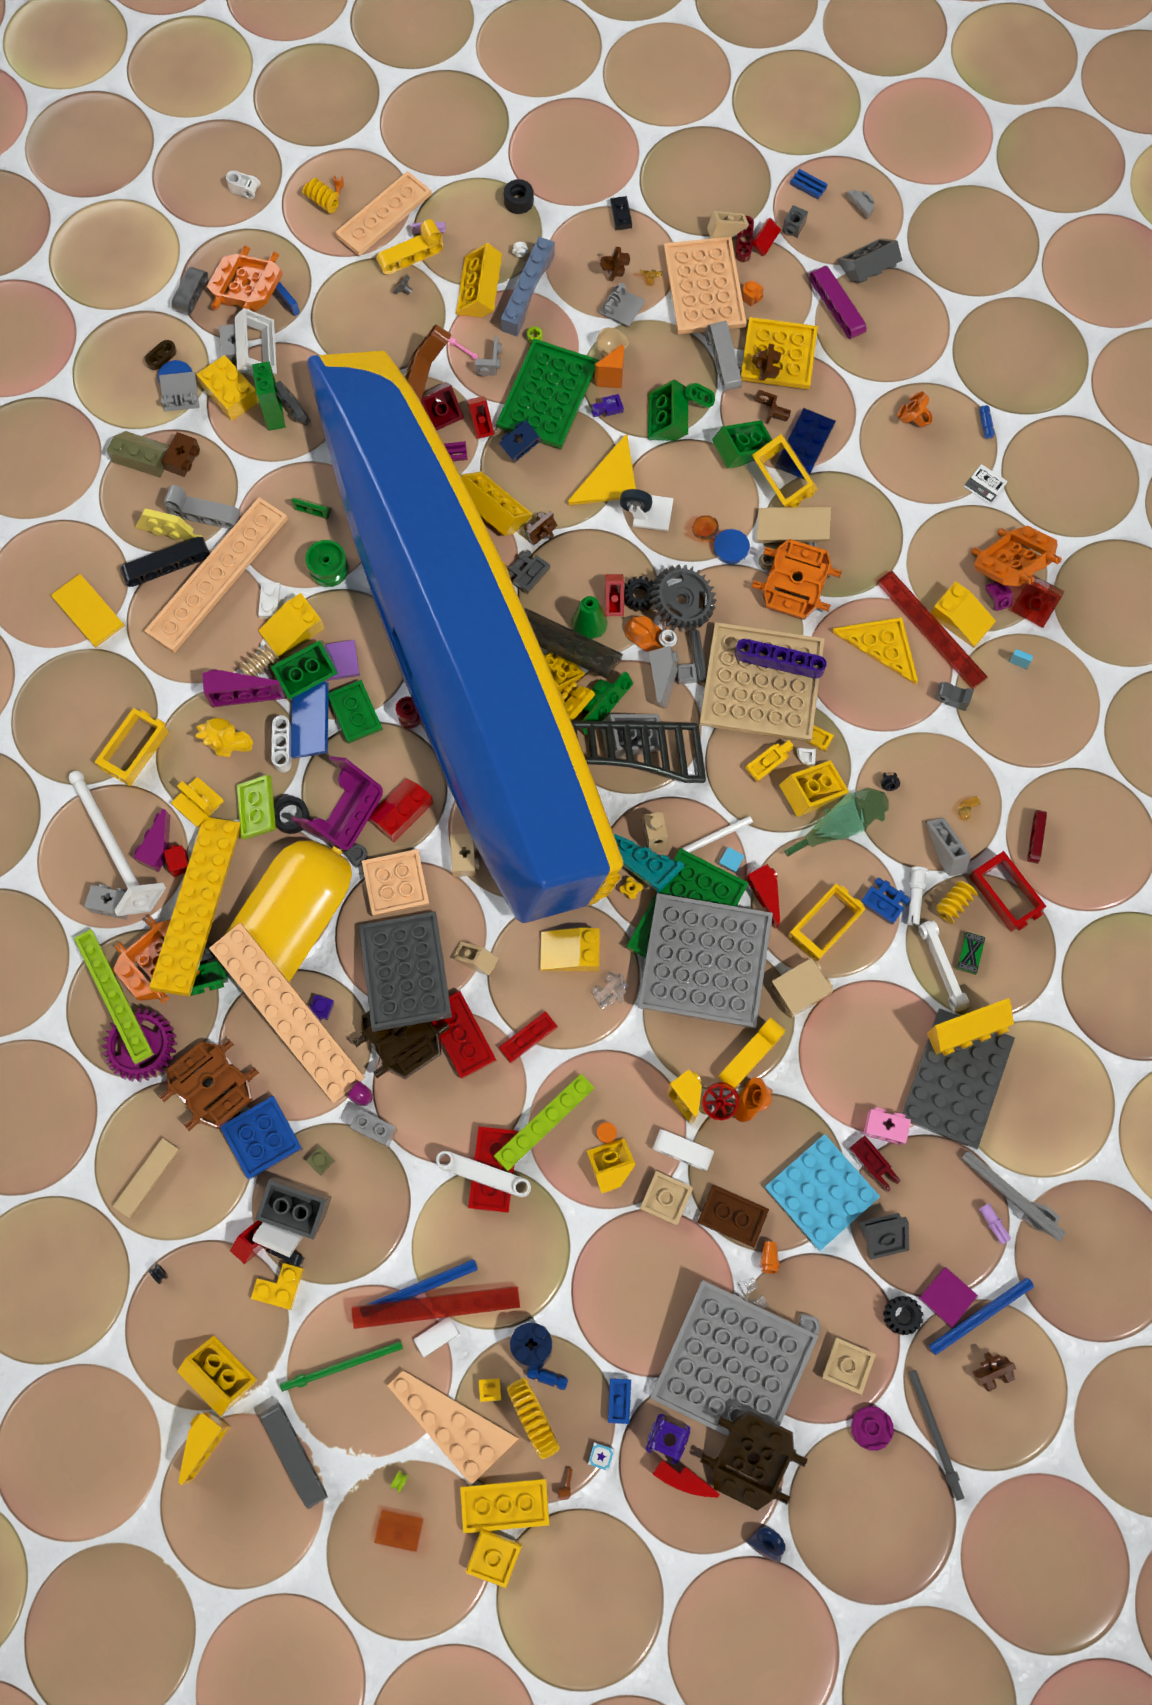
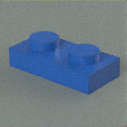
(619, 1401)

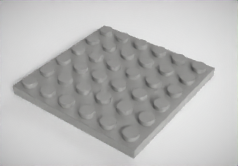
(705, 960)
(732, 1360)

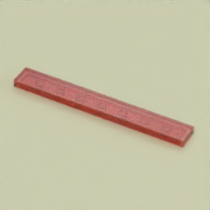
(932, 630)
(435, 1307)

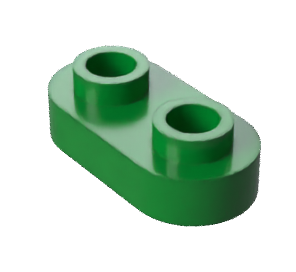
(700, 395)

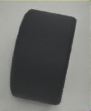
(515, 188)

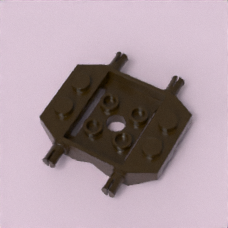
(389, 1046)
(775, 1448)

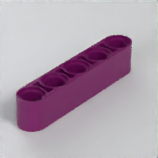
(838, 302)

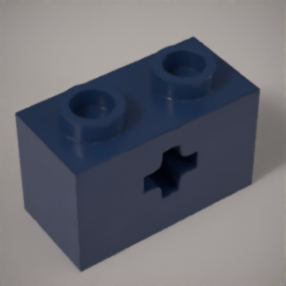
(529, 440)

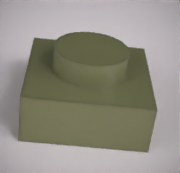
(320, 1160)

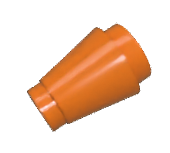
(770, 1260)

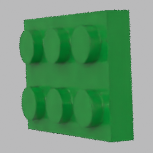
(355, 711)

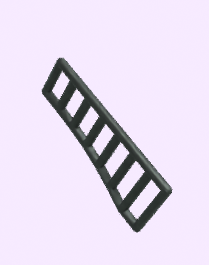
(647, 765)

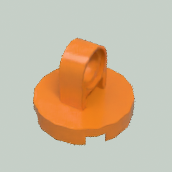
(916, 409)

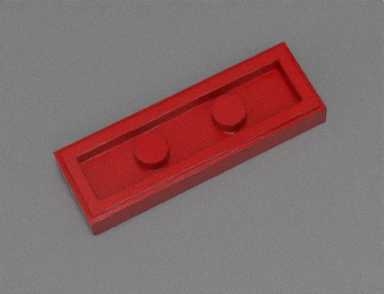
(528, 1037)

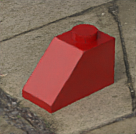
(480, 417)
(614, 594)
(244, 1247)

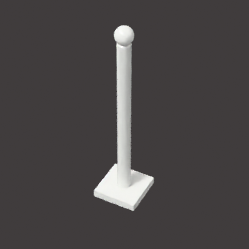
(137, 897)

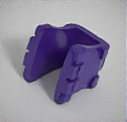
(656, 1438)

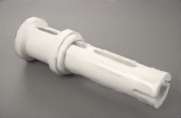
(917, 887)

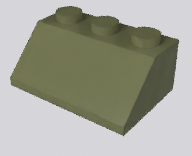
(138, 453)

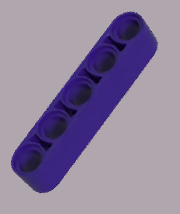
(787, 665)

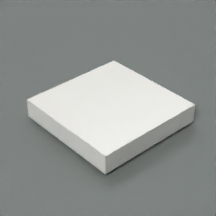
(277, 1239)

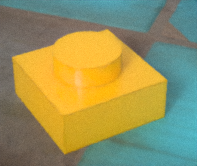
(490, 1390)

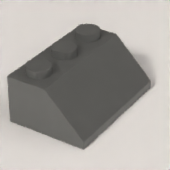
(871, 259)
(293, 1207)

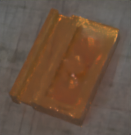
(399, 1530)

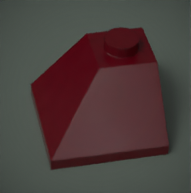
(442, 406)

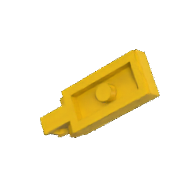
(769, 760)

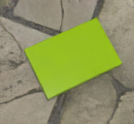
(256, 807)

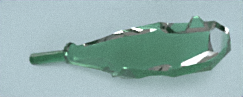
(846, 818)

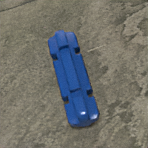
(987, 423)
(548, 1378)

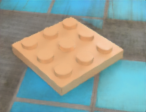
(395, 883)

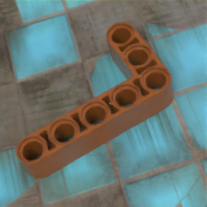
(424, 356)

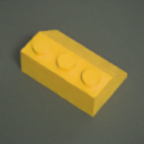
(686, 1094)
(216, 1375)

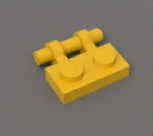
(578, 699)

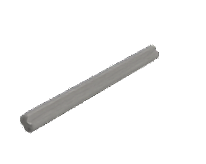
(1013, 1195)

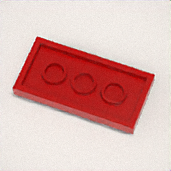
(465, 1039)
(487, 1145)

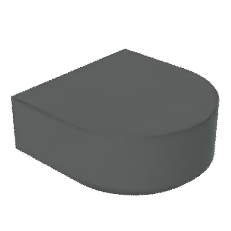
(357, 854)

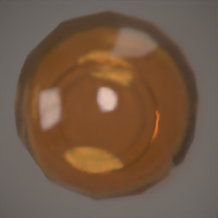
(705, 528)

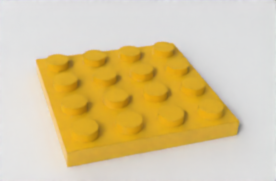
(792, 340)

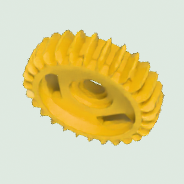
(533, 1418)

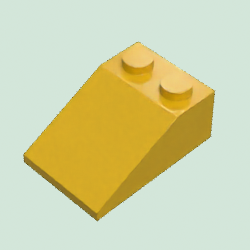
(963, 614)
(291, 626)
(813, 788)
(570, 950)
(201, 1441)

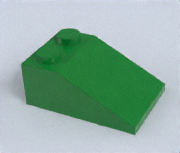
(740, 441)

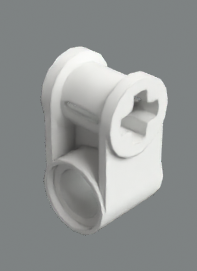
(242, 184)

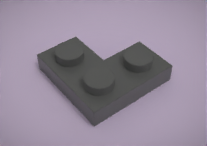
(291, 401)

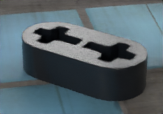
(294, 1259)

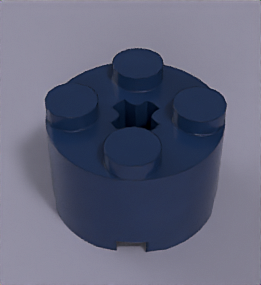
(542, 1343)

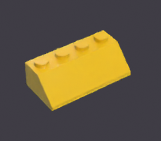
(479, 282)
(496, 504)
(971, 1027)

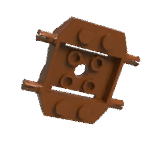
(187, 1077)

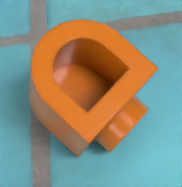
(752, 293)

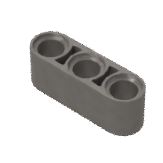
(189, 290)

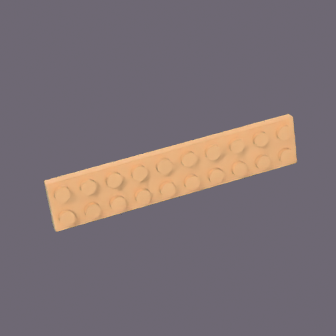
(216, 575)
(287, 1012)

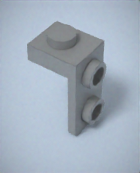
(489, 366)

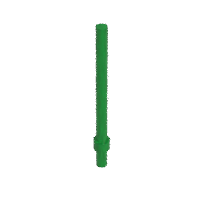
(301, 1380)

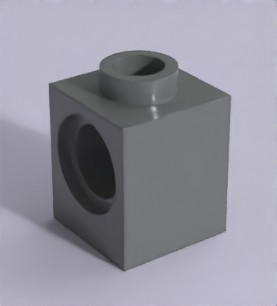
(795, 221)

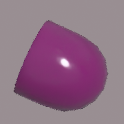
(360, 1094)

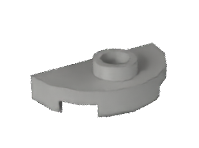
(862, 201)

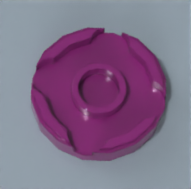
(872, 1428)

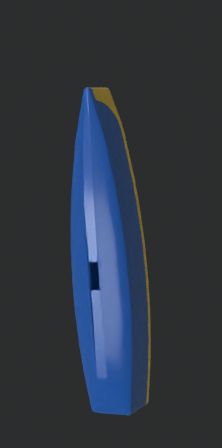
(464, 644)

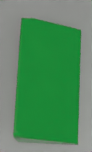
(311, 507)

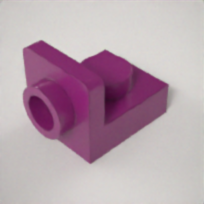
(1001, 595)

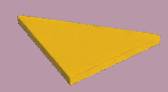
(609, 478)
(884, 642)

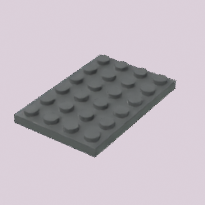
(404, 971)
(957, 1090)

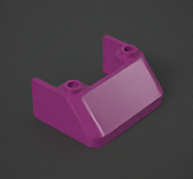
(352, 809)

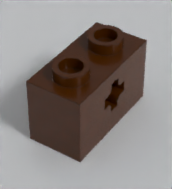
(180, 454)

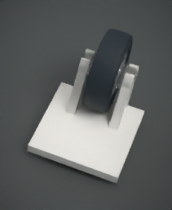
(648, 510)

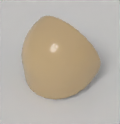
(609, 340)

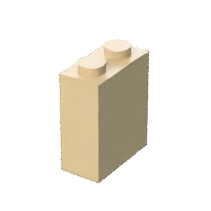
(801, 987)

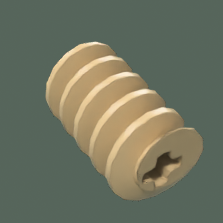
(259, 662)

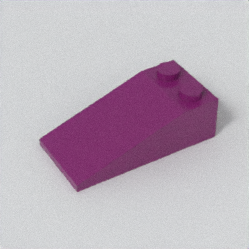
(231, 688)

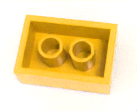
(228, 387)

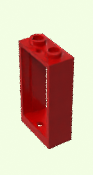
(993, 899)

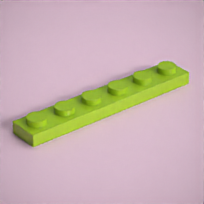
(543, 1122)

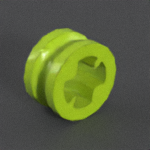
(534, 330)
(399, 1481)

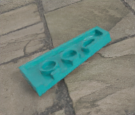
(648, 866)

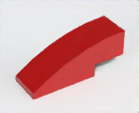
(683, 1480)

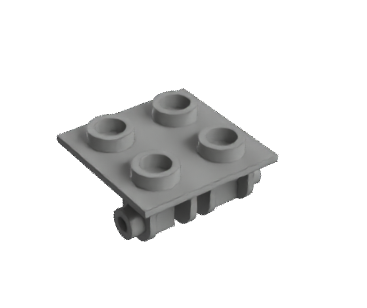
(622, 305)
(179, 391)

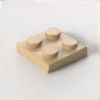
(666, 1198)
(848, 1366)

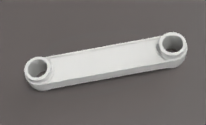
(958, 1001)
(483, 1174)

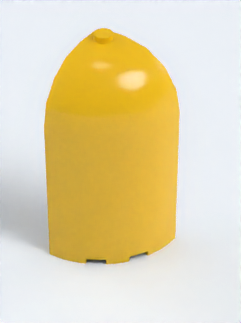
(295, 902)

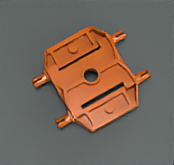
(260, 273)
(799, 558)
(1010, 562)
(146, 954)

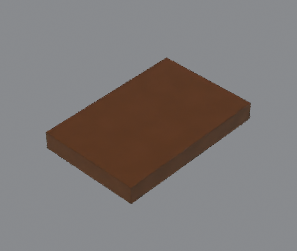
(733, 1216)

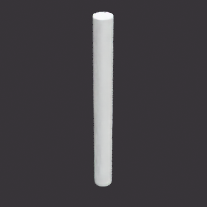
(719, 834)

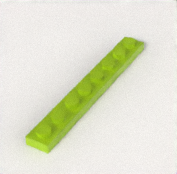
(113, 996)

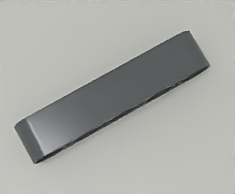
(293, 1455)

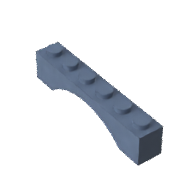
(517, 307)

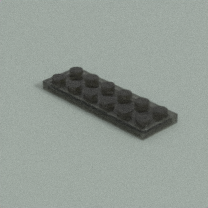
(573, 645)

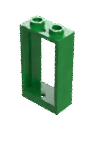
(268, 399)

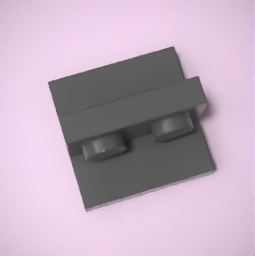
(886, 1235)

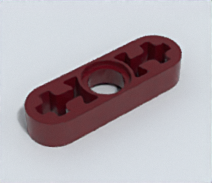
(748, 244)
(1037, 836)

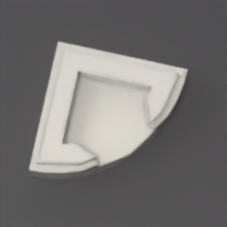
(806, 756)

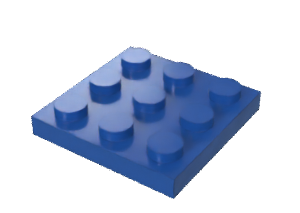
(261, 1137)

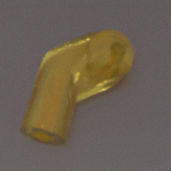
(965, 807)

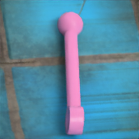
(452, 341)

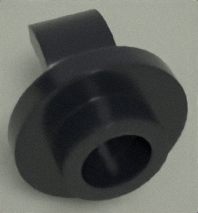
(890, 782)

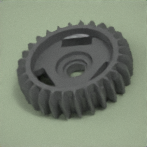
(689, 588)

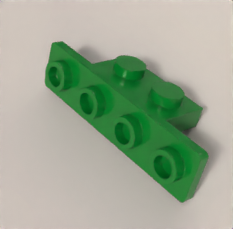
(606, 698)

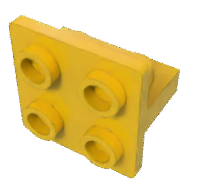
(196, 801)

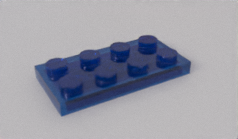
(807, 442)

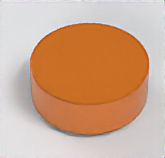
(606, 1132)

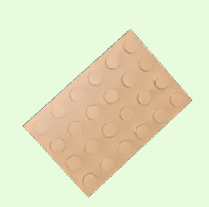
(704, 284)

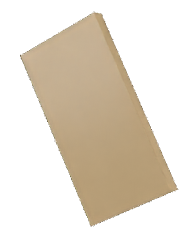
(794, 523)

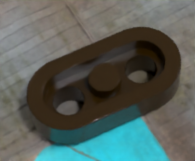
(160, 355)

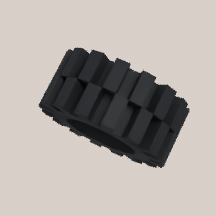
(634, 585)
(912, 1306)

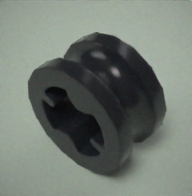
(158, 1273)

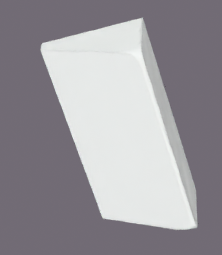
(436, 1336)

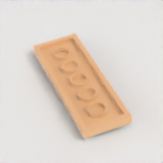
(383, 213)

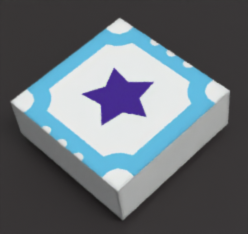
(601, 1456)

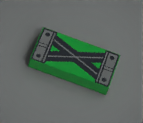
(971, 953)

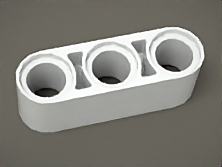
(278, 736)
(683, 1150)

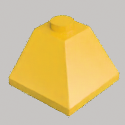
(611, 1164)

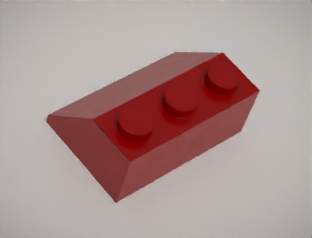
(401, 809)

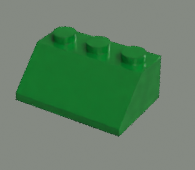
(668, 412)
(305, 669)

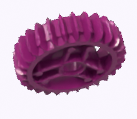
(160, 1043)

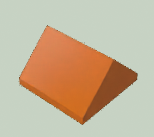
(610, 369)

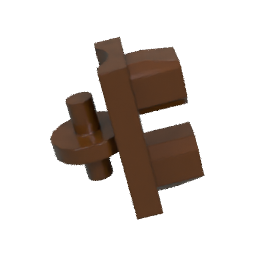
(615, 263)
(764, 362)
(542, 528)
(993, 1368)

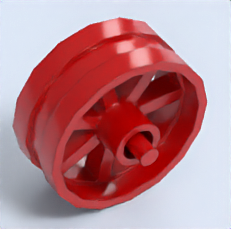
(720, 1101)

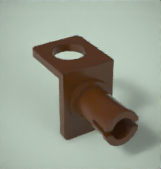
(774, 410)

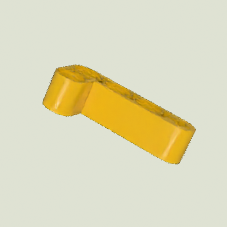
(412, 250)
(752, 1053)

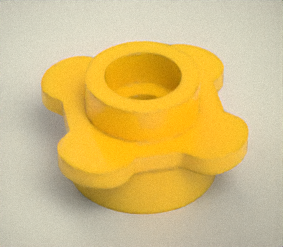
(632, 894)

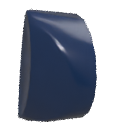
(767, 1543)

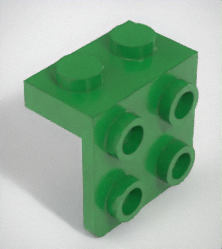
(211, 976)

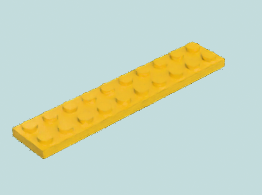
(195, 907)

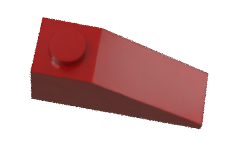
(765, 888)

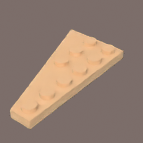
(459, 1432)

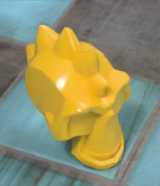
(222, 737)

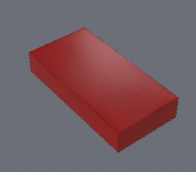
(766, 236)

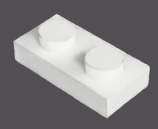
(269, 599)

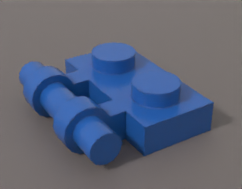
(883, 905)

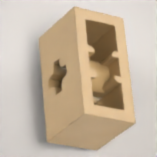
(463, 866)

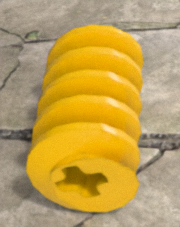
(322, 195)
(954, 900)

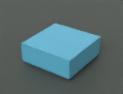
(1021, 658)
(731, 860)

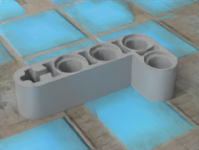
(720, 339)
(200, 510)

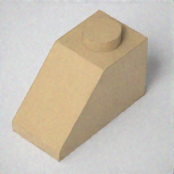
(726, 224)
(475, 958)

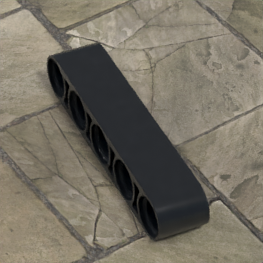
(164, 561)

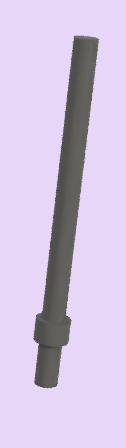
(951, 1475)

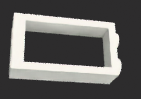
(260, 322)

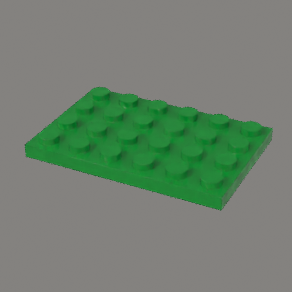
(548, 392)
(695, 881)

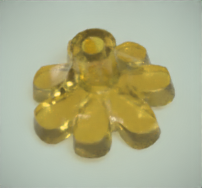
(651, 275)

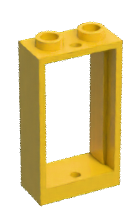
(771, 450)
(145, 754)
(805, 943)

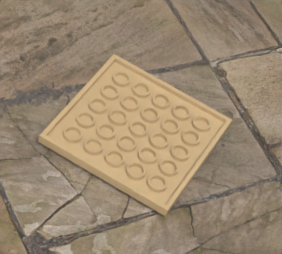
(758, 697)

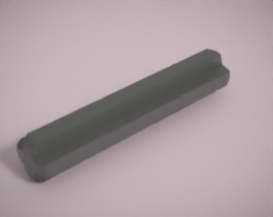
(698, 655)

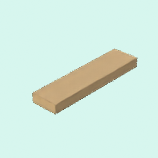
(146, 1178)

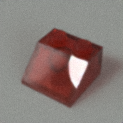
(1037, 601)

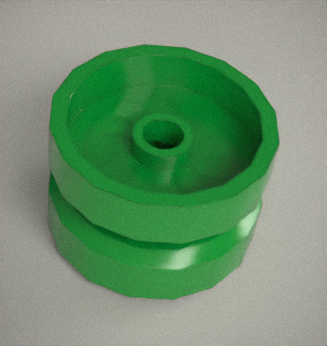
(327, 563)

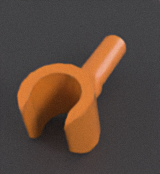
(338, 184)

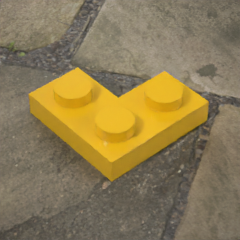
(280, 1293)

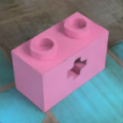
(875, 1129)

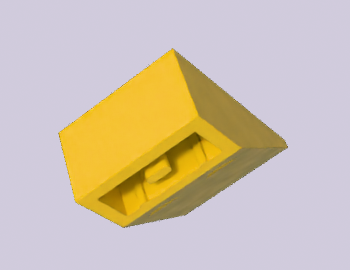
(563, 671)

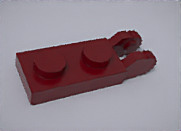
(873, 1162)

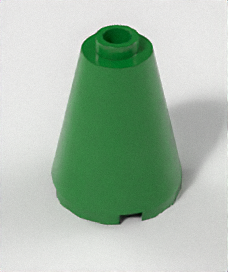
(589, 618)

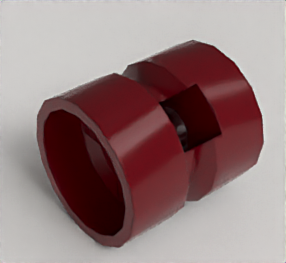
(407, 713)

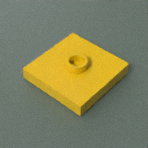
(493, 1558)

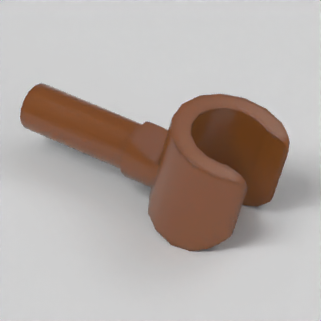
(565, 1492)

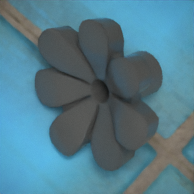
(403, 286)

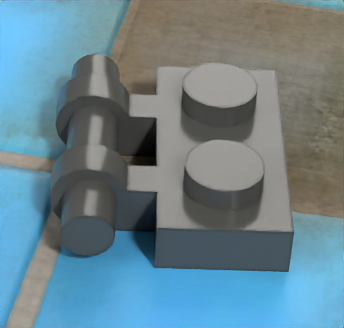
(531, 574)

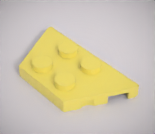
(165, 524)

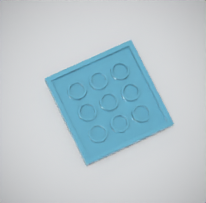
(822, 1192)

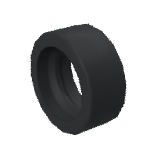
(284, 802)

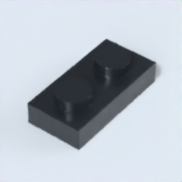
(621, 213)

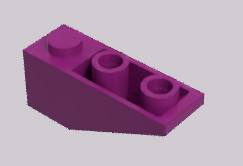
(155, 842)

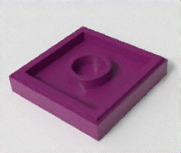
(948, 1297)

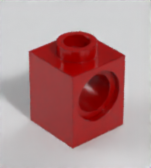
(177, 860)

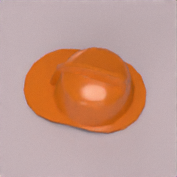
(643, 633)
(753, 1098)

